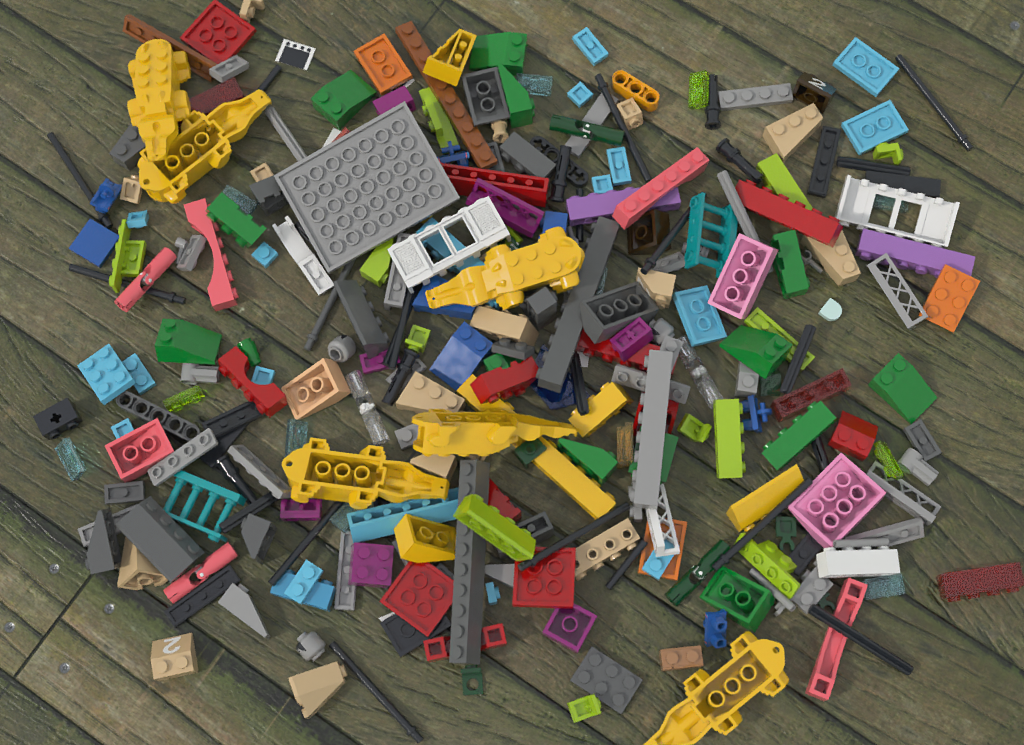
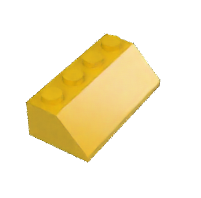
(764, 499)

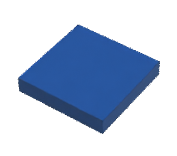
(94, 243)

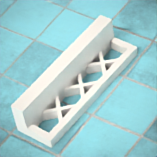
(654, 521)

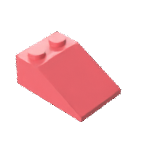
(139, 450)

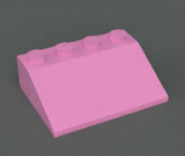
(836, 501)

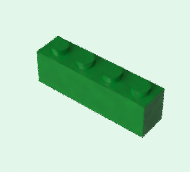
(799, 435)

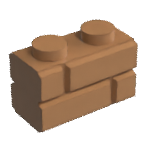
(681, 658)

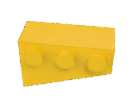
(451, 58)
(601, 408)

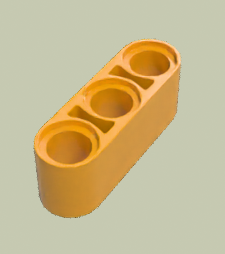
(632, 83)

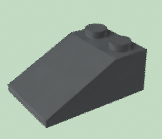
(485, 96)
(103, 548)

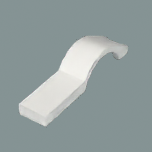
(303, 257)

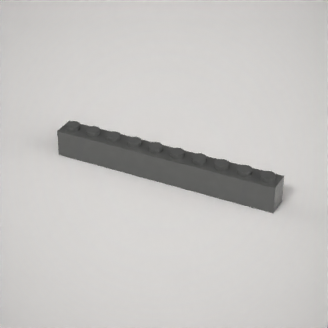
(570, 324)
(469, 571)

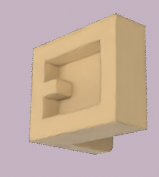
(248, 9)
(630, 113)
(131, 189)

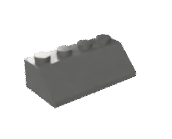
(614, 310)
(361, 316)
(160, 539)

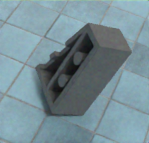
(268, 195)
(540, 307)

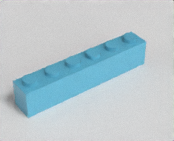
(440, 251)
(382, 520)

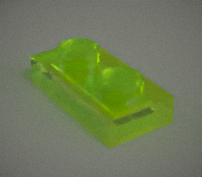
(698, 89)
(188, 396)
(891, 467)

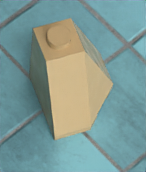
(137, 569)
(317, 686)

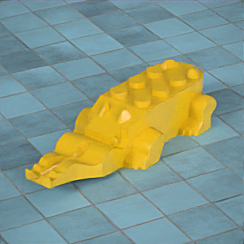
(158, 99)
(199, 147)
(510, 273)
(479, 432)
(356, 477)
(715, 698)

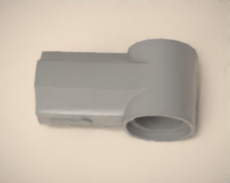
(195, 373)
(913, 463)

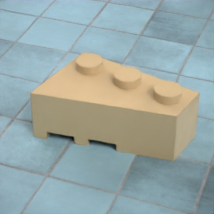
(791, 131)
(836, 261)
(503, 324)
(426, 394)

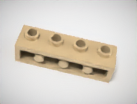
(605, 547)

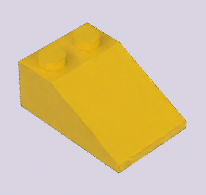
(425, 540)

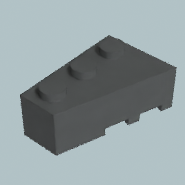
(127, 148)

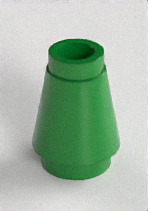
(249, 348)

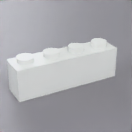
(857, 563)

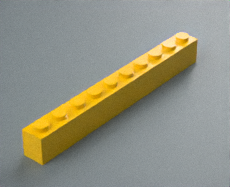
(553, 463)

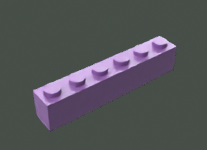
(588, 208)
(911, 254)

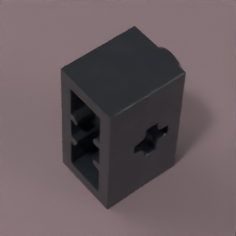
(48, 419)

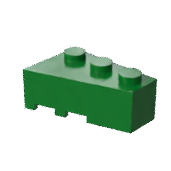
(234, 221)
(789, 265)

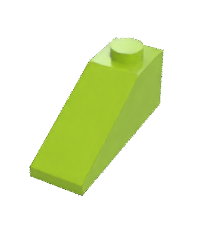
(379, 264)

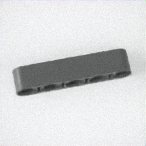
(153, 412)

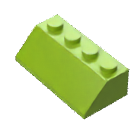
(495, 528)

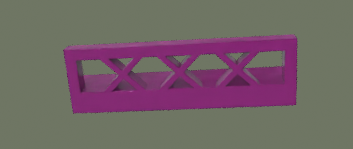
(516, 219)

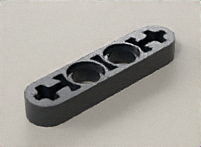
(550, 148)

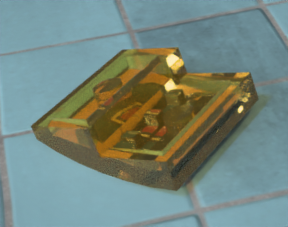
(625, 445)

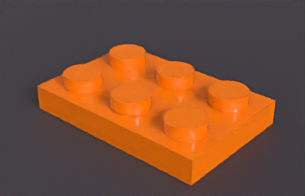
(383, 64)
(949, 297)
(672, 569)

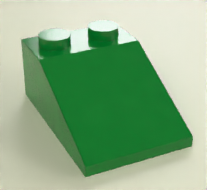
(498, 48)
(343, 98)
(518, 102)
(186, 343)
(757, 349)
(903, 389)
(594, 460)
(740, 597)

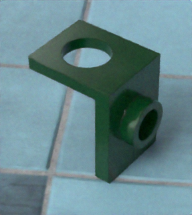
(529, 451)
(472, 672)

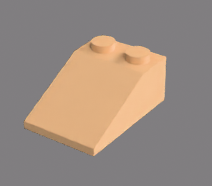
(316, 389)

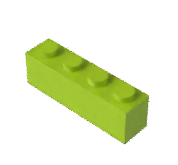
(780, 180)
(728, 438)

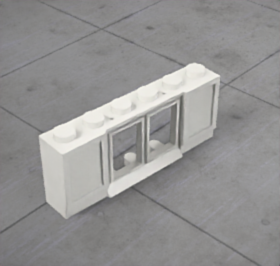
(934, 219)
(415, 262)

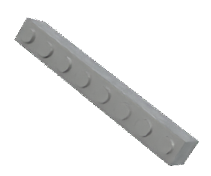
(652, 429)

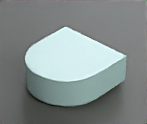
(831, 310)

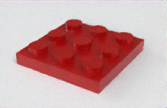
(218, 33)
(548, 583)
(420, 596)

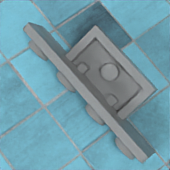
(633, 378)
(182, 457)
(810, 591)

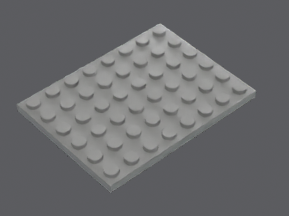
(366, 187)

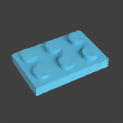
(865, 67)
(874, 127)
(698, 317)
(106, 374)

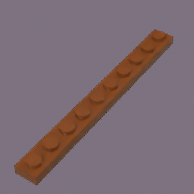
(447, 99)

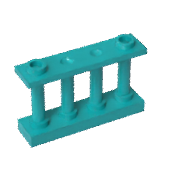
(727, 234)
(215, 493)

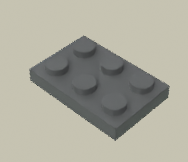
(606, 680)

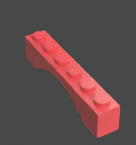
(644, 198)
(220, 288)
(829, 656)

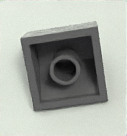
(258, 536)

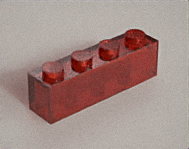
(212, 98)
(800, 399)
(980, 581)

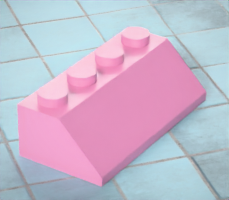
(742, 276)

